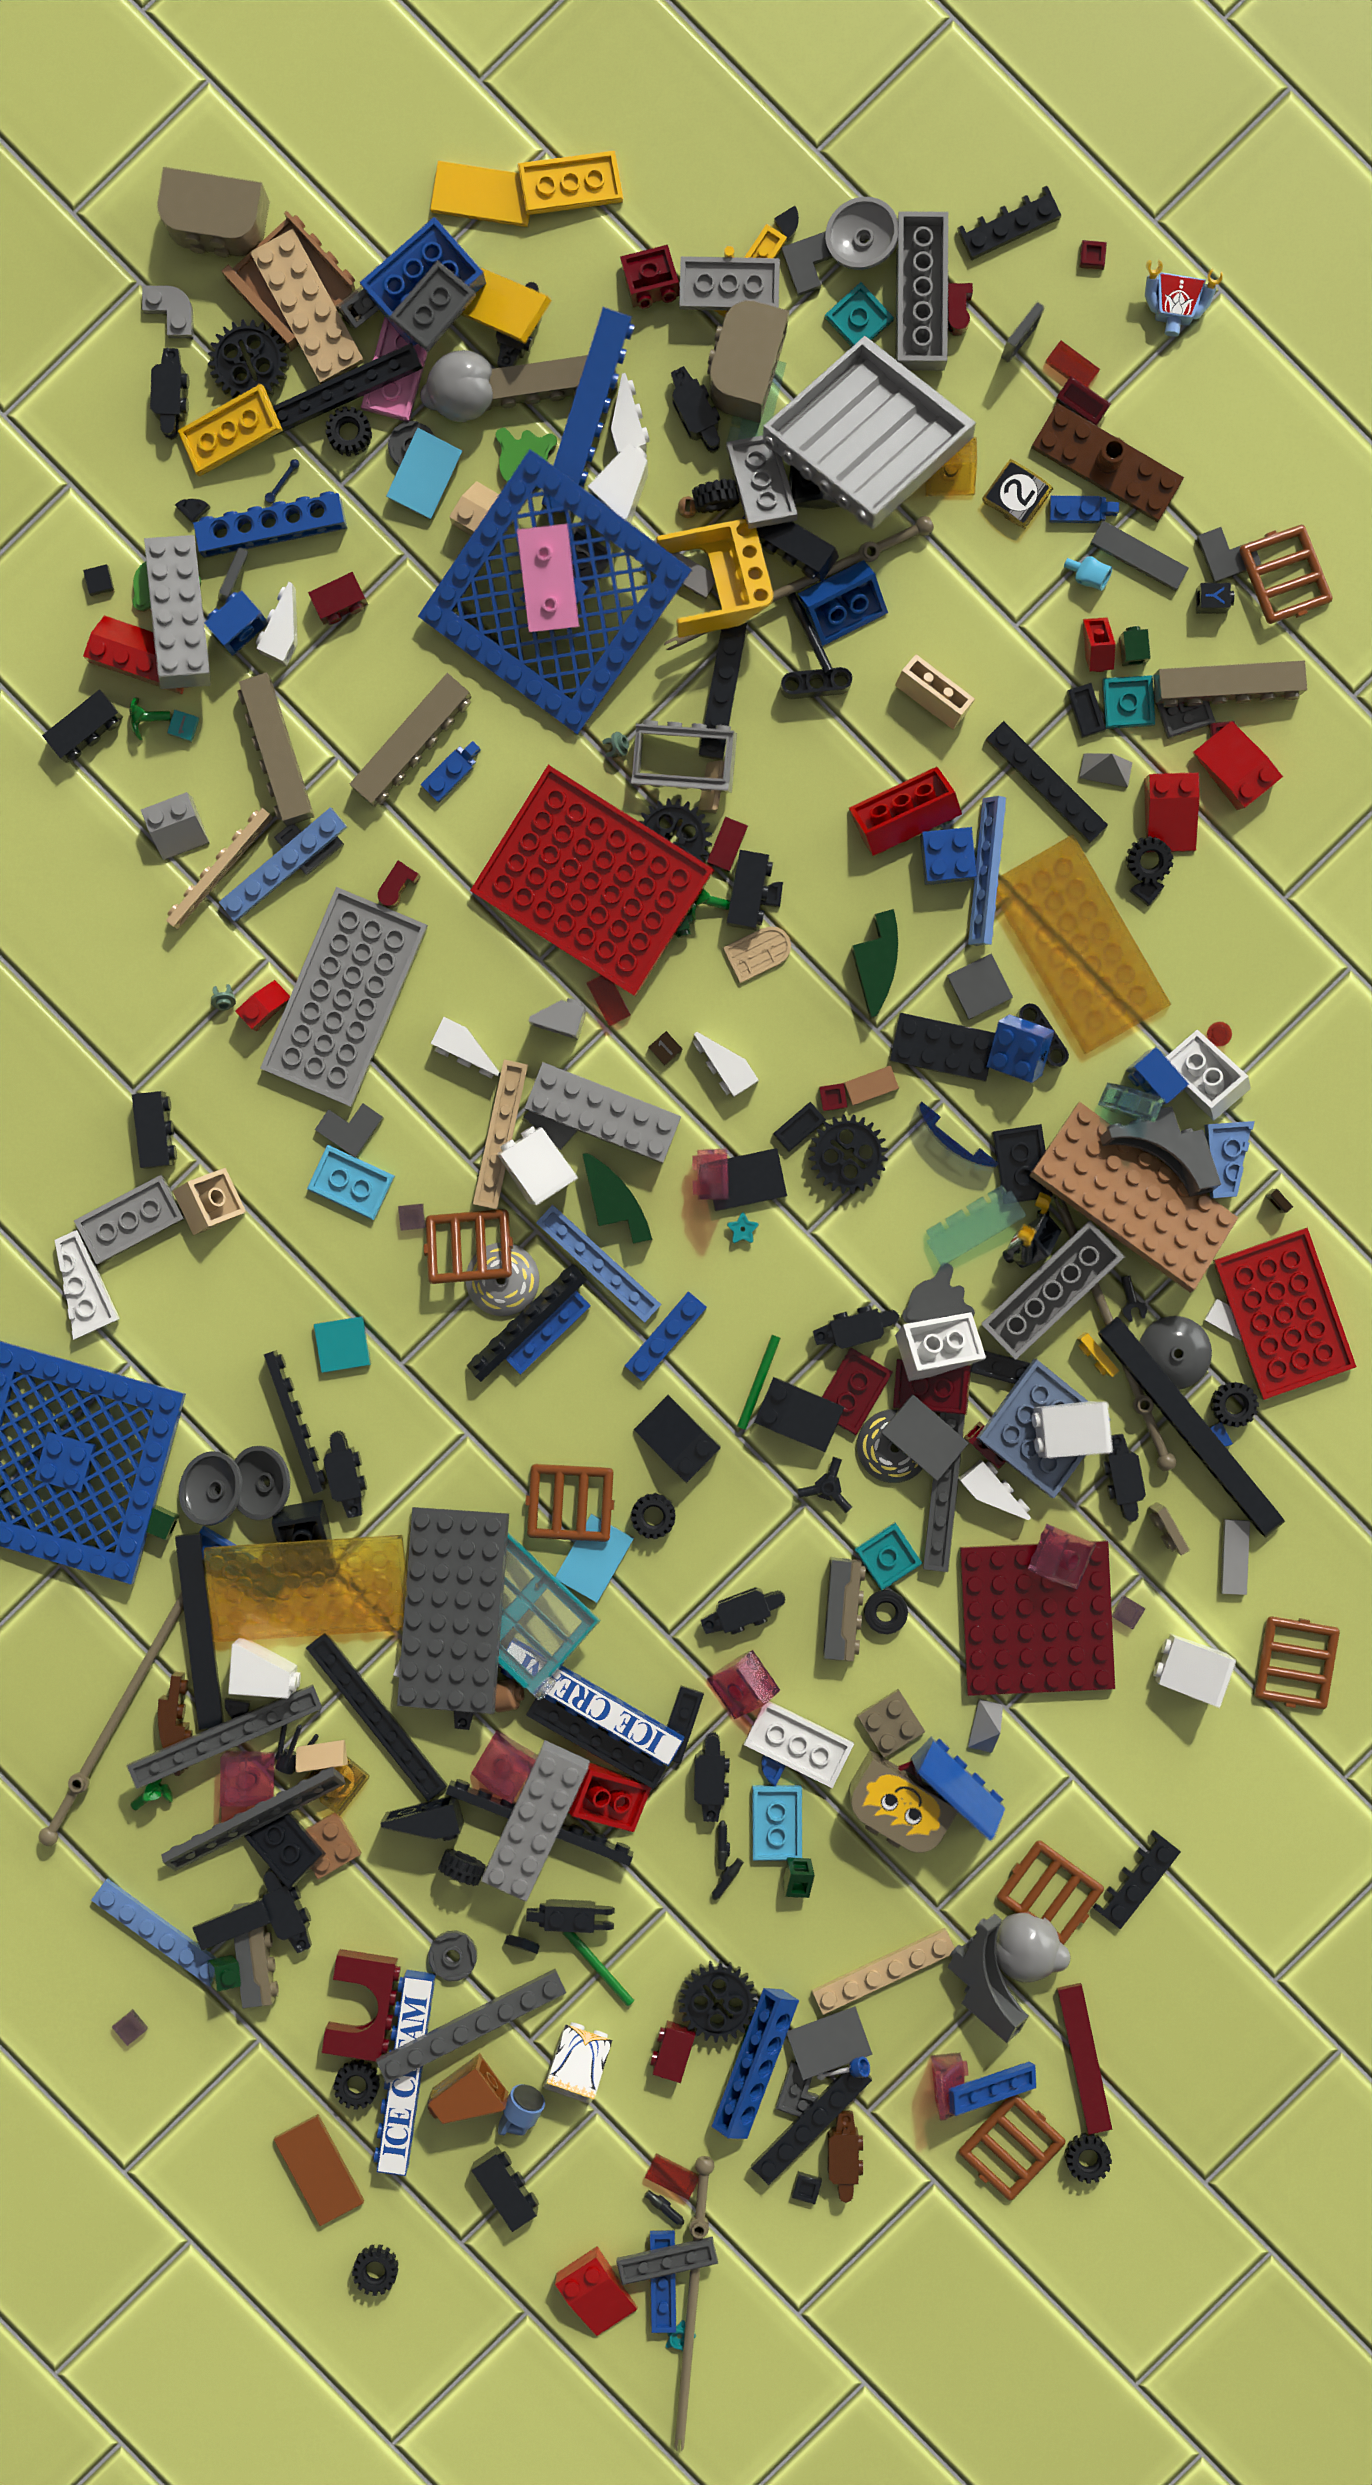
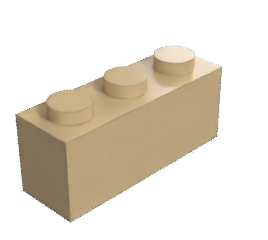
(934, 691)

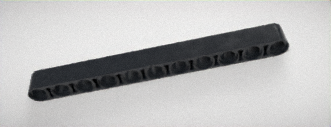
(1191, 1427)

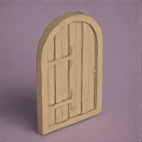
(758, 952)

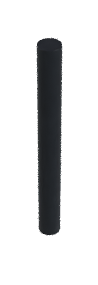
(810, 634)

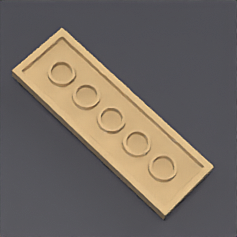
(307, 306)

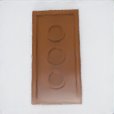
(319, 2170)

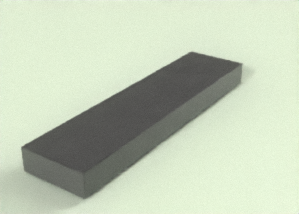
(1139, 555)
(667, 2260)

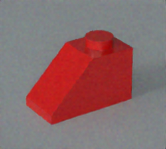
(1099, 644)
(263, 1005)

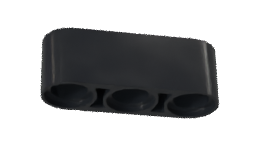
(805, 690)
(1056, 1043)

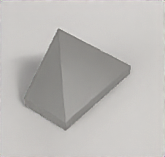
(1105, 769)
(986, 1726)

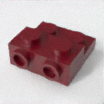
(650, 276)

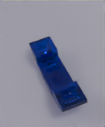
(930, 1118)

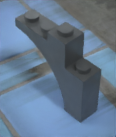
(1182, 1151)
(986, 1989)

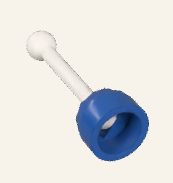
(858, 2068)

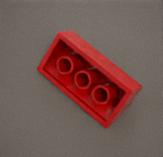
(124, 650)
(905, 811)

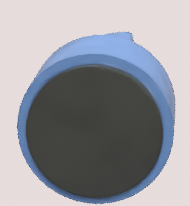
(522, 2110)

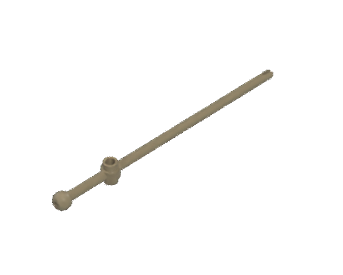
(922, 526)
(1165, 1460)
(48, 1836)
(704, 2166)

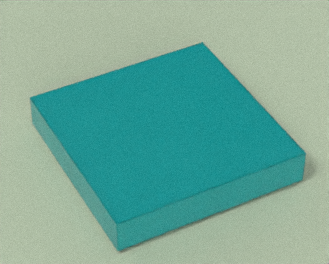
(859, 315)
(1128, 702)
(342, 1344)
(888, 1556)

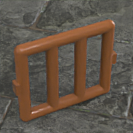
(1264, 594)
(455, 1219)
(580, 1532)
(1328, 1655)
(1058, 1861)
(1042, 2158)

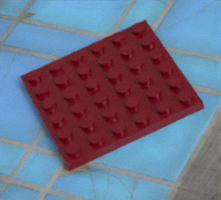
(1032, 1630)

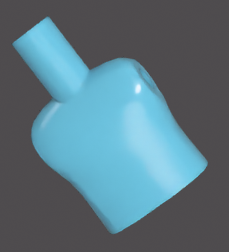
(1090, 572)

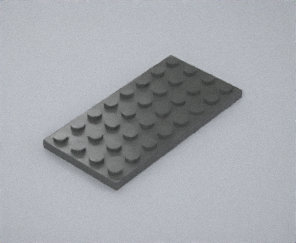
(453, 1610)

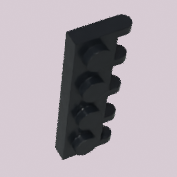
(1010, 225)
(1139, 1881)

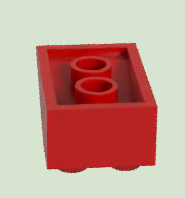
(1237, 765)
(1172, 809)
(610, 1798)
(594, 2291)

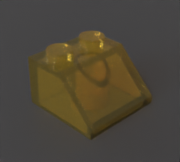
(956, 475)

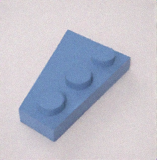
(1228, 1147)

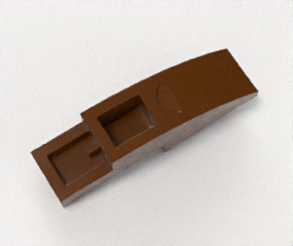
(171, 1711)

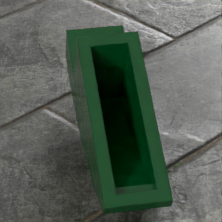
(877, 961)
(614, 1200)

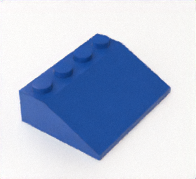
(410, 263)
(959, 1786)

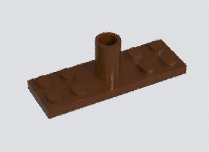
(1086, 452)

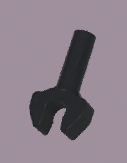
(1131, 1300)

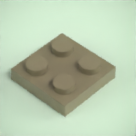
(1172, 1537)
(891, 1723)

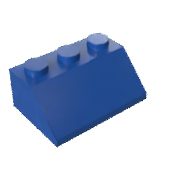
(843, 602)

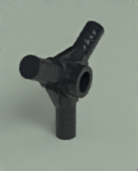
(828, 1487)

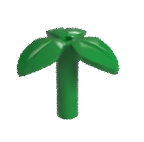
(139, 715)
(705, 898)
(152, 1792)

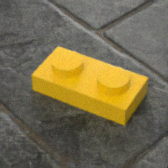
(1103, 1363)

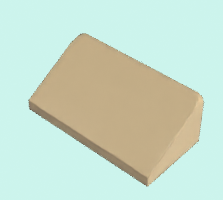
(710, 799)
(321, 1756)

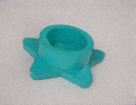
(736, 1228)
(675, 2342)

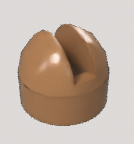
(681, 507)

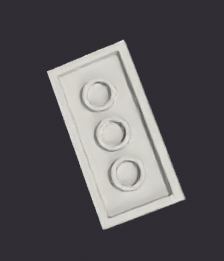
(798, 1743)

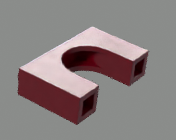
(378, 1975)

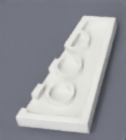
(85, 1292)

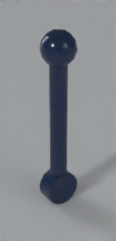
(270, 497)

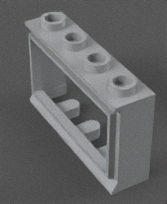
(685, 782)

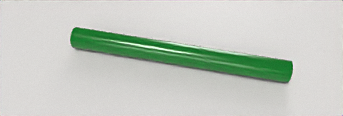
(758, 1382)
(599, 1967)

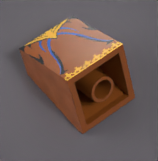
(468, 2093)

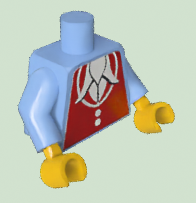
(1177, 297)

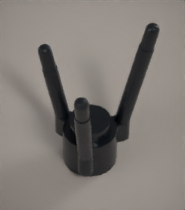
(287, 1760)

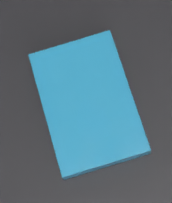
(424, 473)
(350, 1182)
(593, 1563)
(777, 1822)

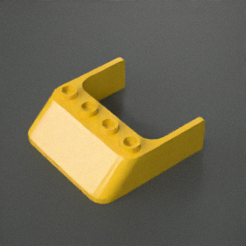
(736, 569)

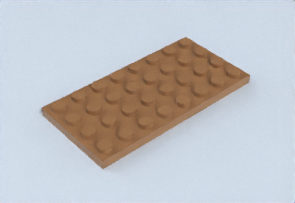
(1134, 1198)

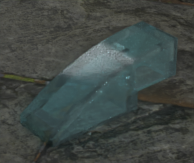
(1130, 1102)

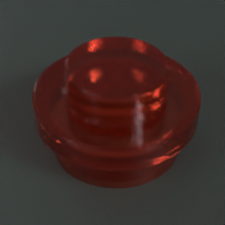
(1219, 1033)

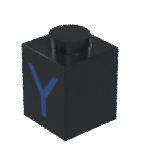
(1214, 598)

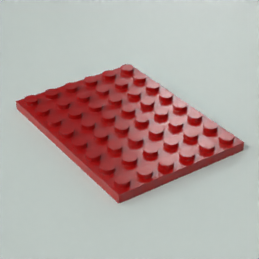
(592, 880)

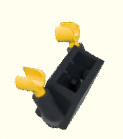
(1035, 1239)

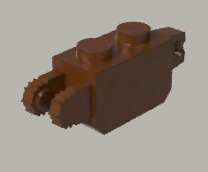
(843, 2155)

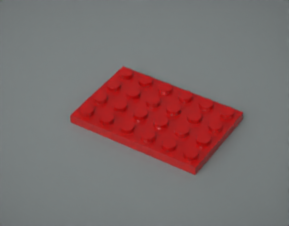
(1284, 1313)

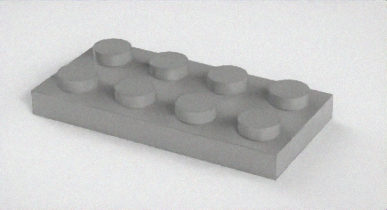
(725, 281)
(761, 483)
(129, 1219)

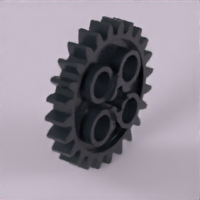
(267, 353)
(694, 845)
(862, 1136)
(735, 1988)

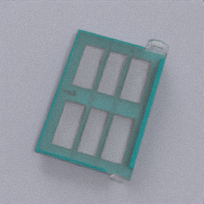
(539, 1621)

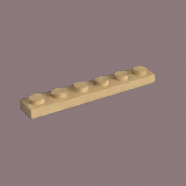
(212, 875)
(500, 1132)
(883, 1971)

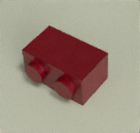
(338, 599)
(673, 2051)

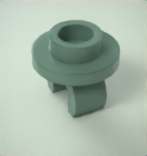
(619, 743)
(223, 1000)

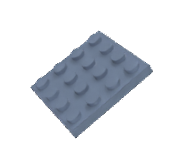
(1012, 1434)

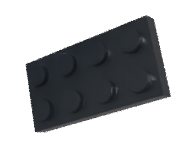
(942, 1047)

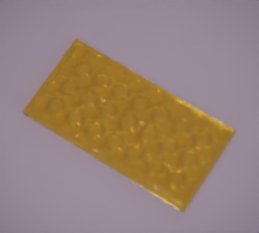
(1079, 944)
(306, 1588)

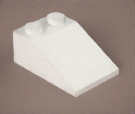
(1211, 1075)
(939, 1345)

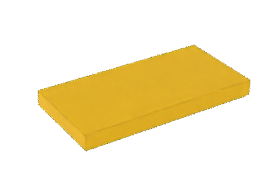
(570, 182)
(478, 194)
(507, 307)
(230, 430)

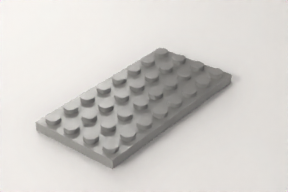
(344, 996)

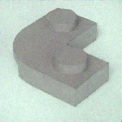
(172, 302)

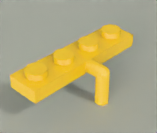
(765, 246)

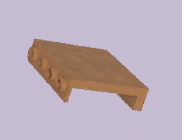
(253, 289)

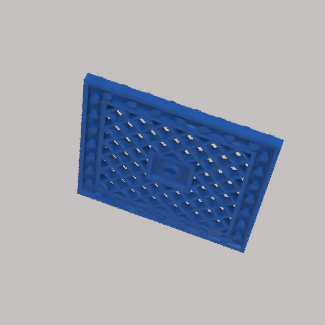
(491, 531)
(68, 1460)

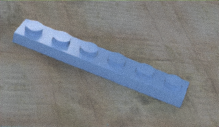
(283, 864)
(987, 871)
(598, 1263)
(154, 1929)

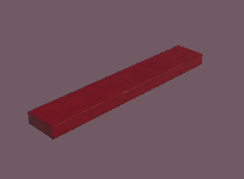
(1084, 2058)

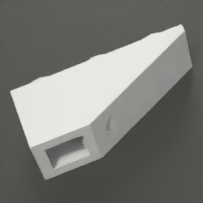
(625, 422)
(280, 635)
(459, 1042)
(732, 1069)
(986, 1487)

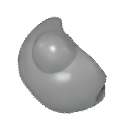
(459, 386)
(1030, 1948)

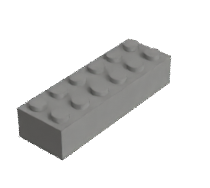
(922, 290)
(177, 612)
(602, 1112)
(1052, 1290)
(535, 1820)

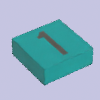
(183, 725)

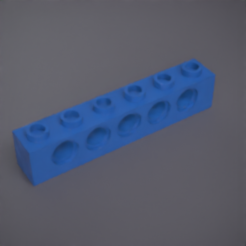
(307, 525)
(755, 2063)

